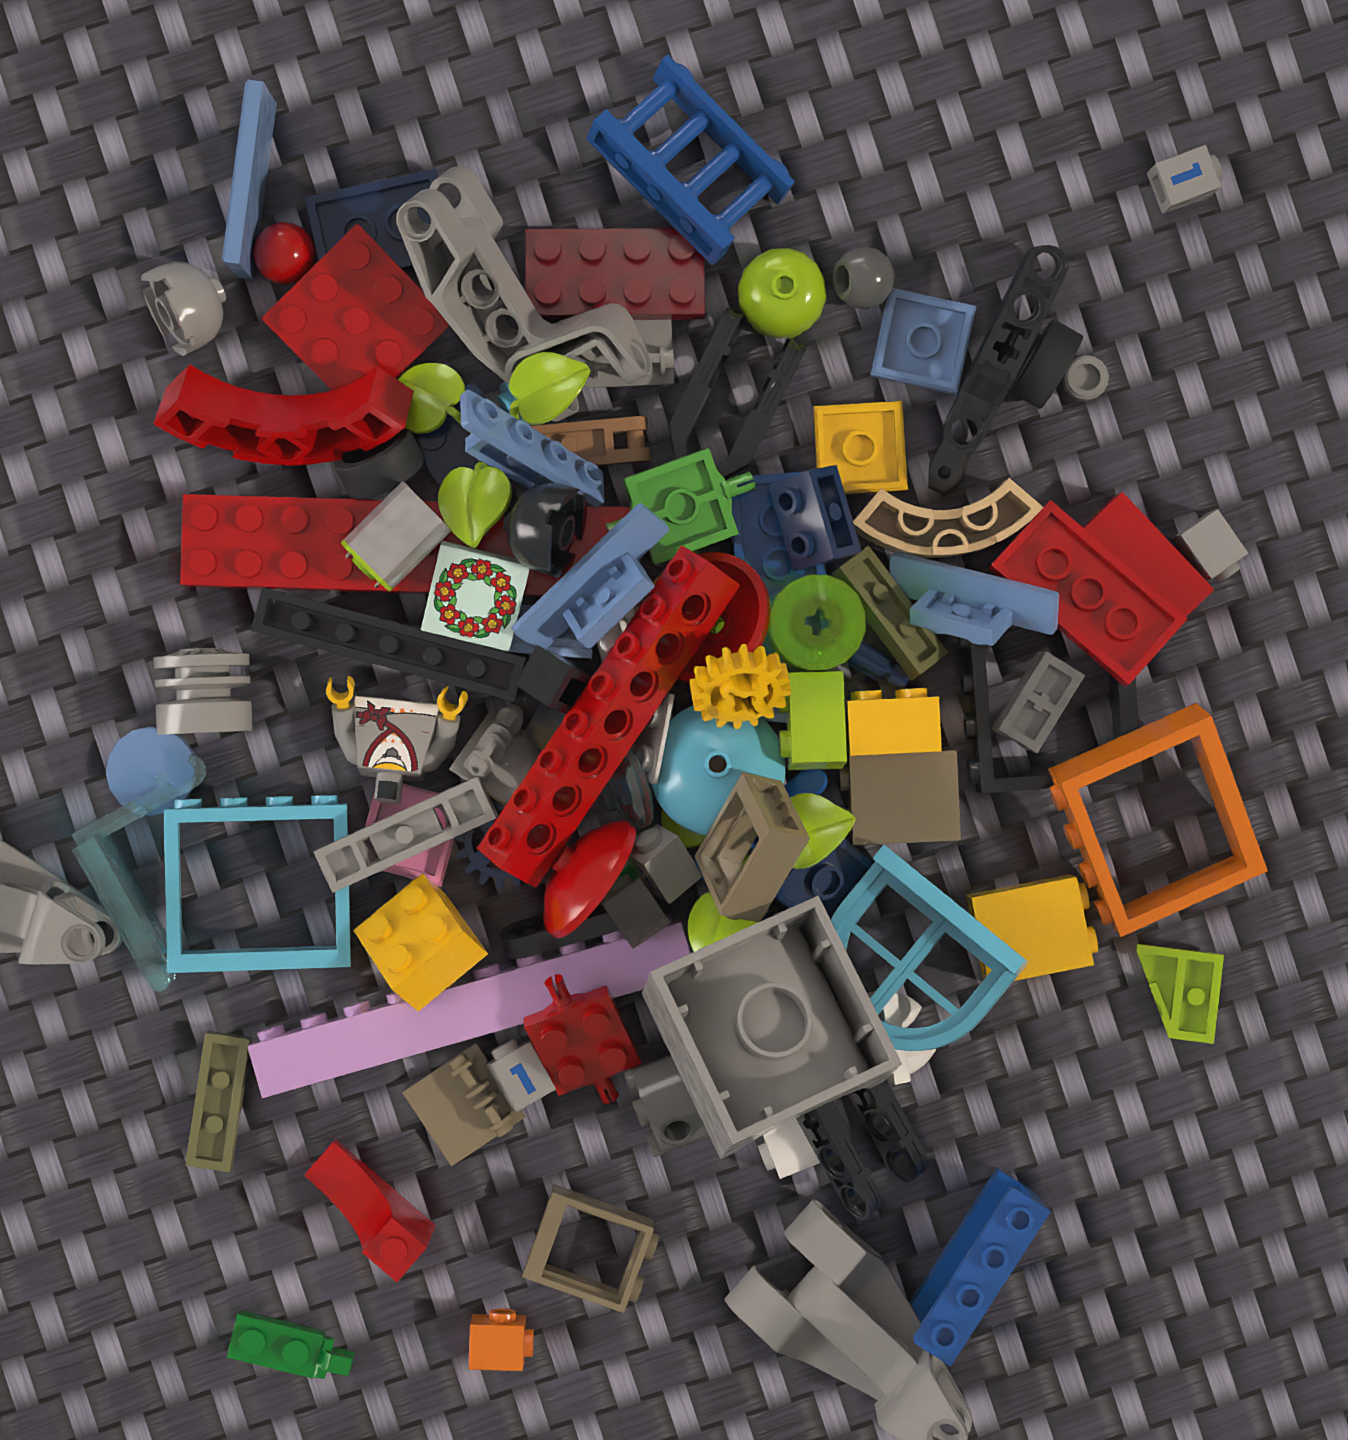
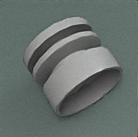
(203, 692)

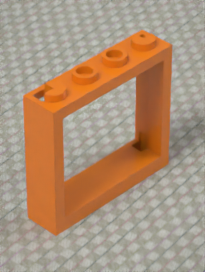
(1129, 749)

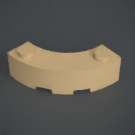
(945, 532)

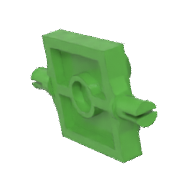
(689, 499)

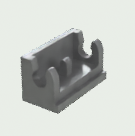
(1038, 701)

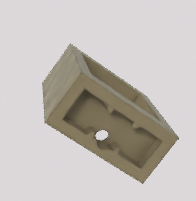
(752, 809)
(577, 1285)

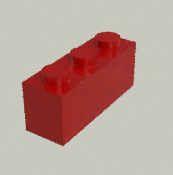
(1148, 553)

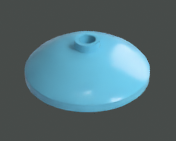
(686, 784)

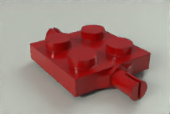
(582, 1039)

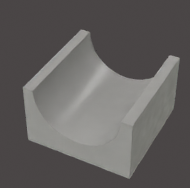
(769, 1025)

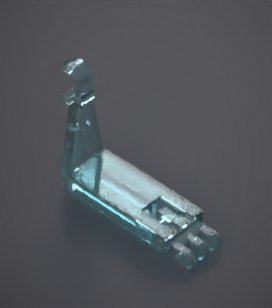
(117, 884)

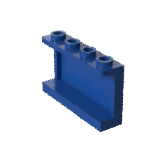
(976, 1264)

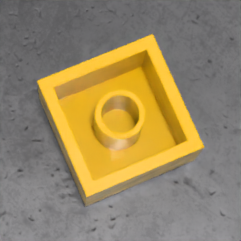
(892, 725)
(420, 942)

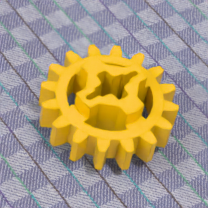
(740, 686)

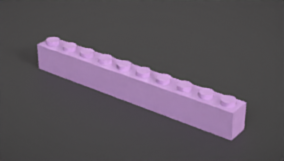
(461, 1012)

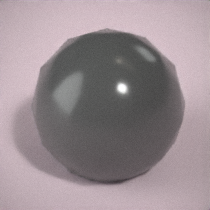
(863, 277)

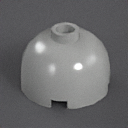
(185, 303)

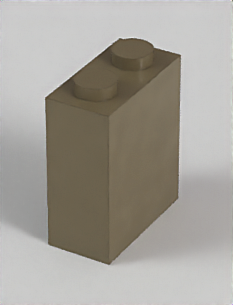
(902, 797)

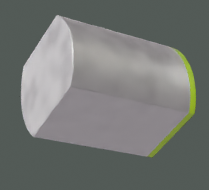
(395, 537)

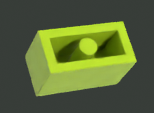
(814, 722)

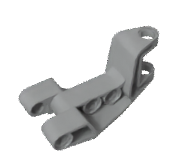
(452, 267)
(46, 915)
(855, 1327)

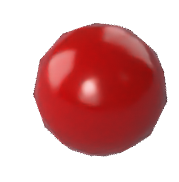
(284, 253)

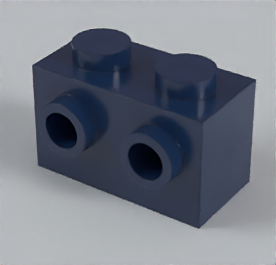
(814, 518)

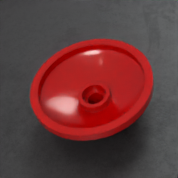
(744, 618)
(585, 875)

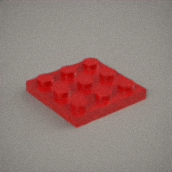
(356, 314)

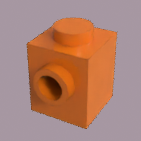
(499, 1341)

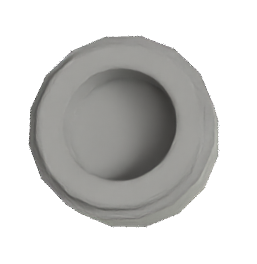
(1085, 378)

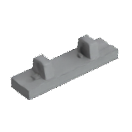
(405, 834)

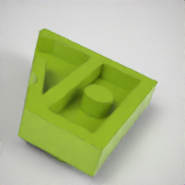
(1184, 989)

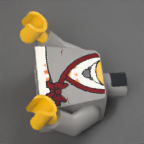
(394, 736)

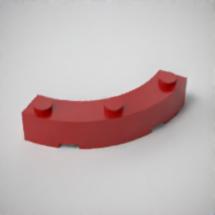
(284, 427)

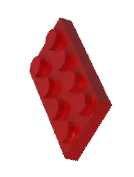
(1100, 598)

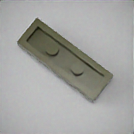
(889, 613)
(218, 1101)

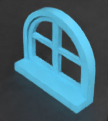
(946, 918)

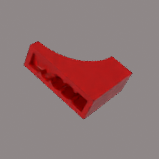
(386, 1223)

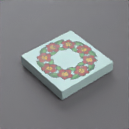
(475, 596)

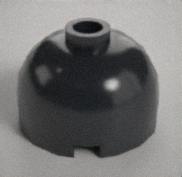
(543, 527)

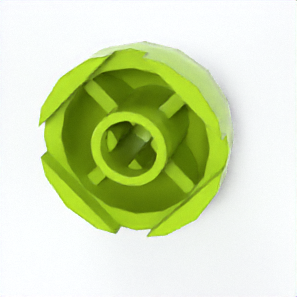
(781, 293)

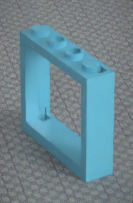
(250, 958)

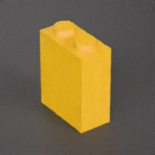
(1040, 923)

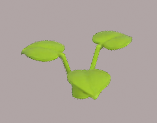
(479, 497)
(826, 827)

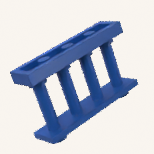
(677, 199)

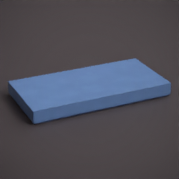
(249, 178)

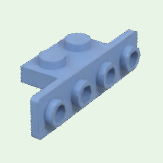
(524, 452)
(598, 587)
(970, 601)

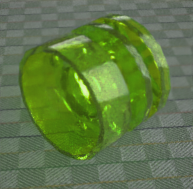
(795, 640)

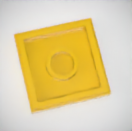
(864, 444)

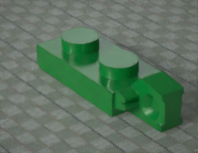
(287, 1347)

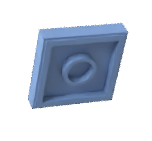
(923, 341)

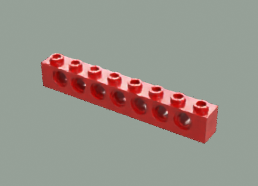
(608, 717)

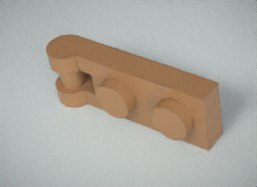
(595, 443)

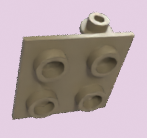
(461, 1105)

